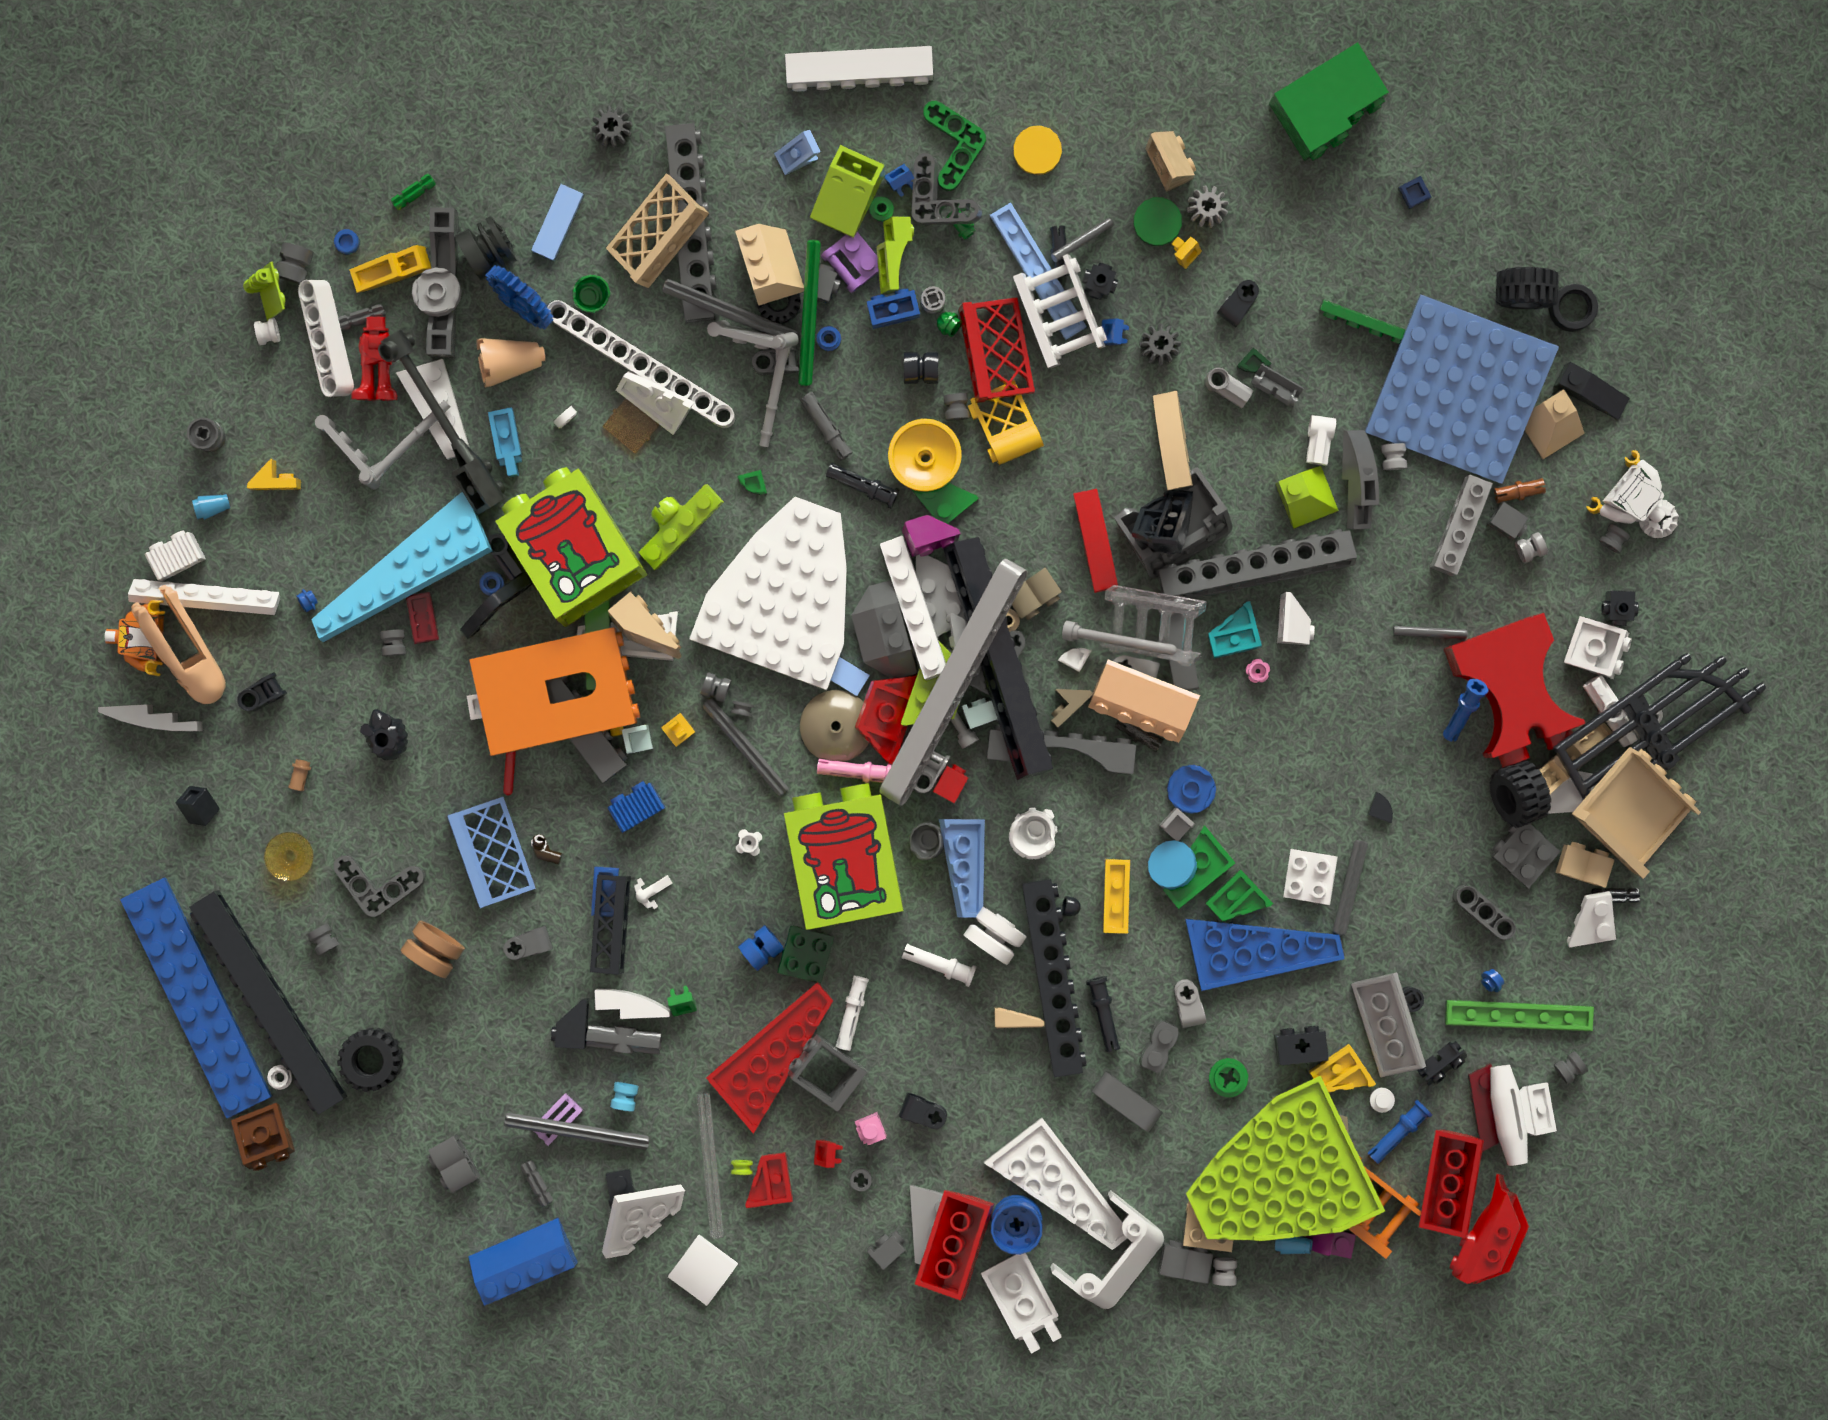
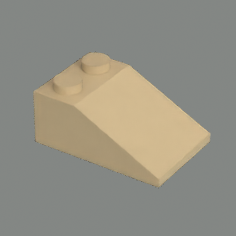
(1169, 159)

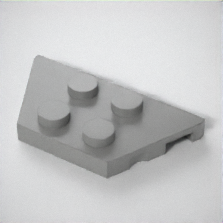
(938, 592)

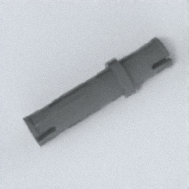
(826, 426)

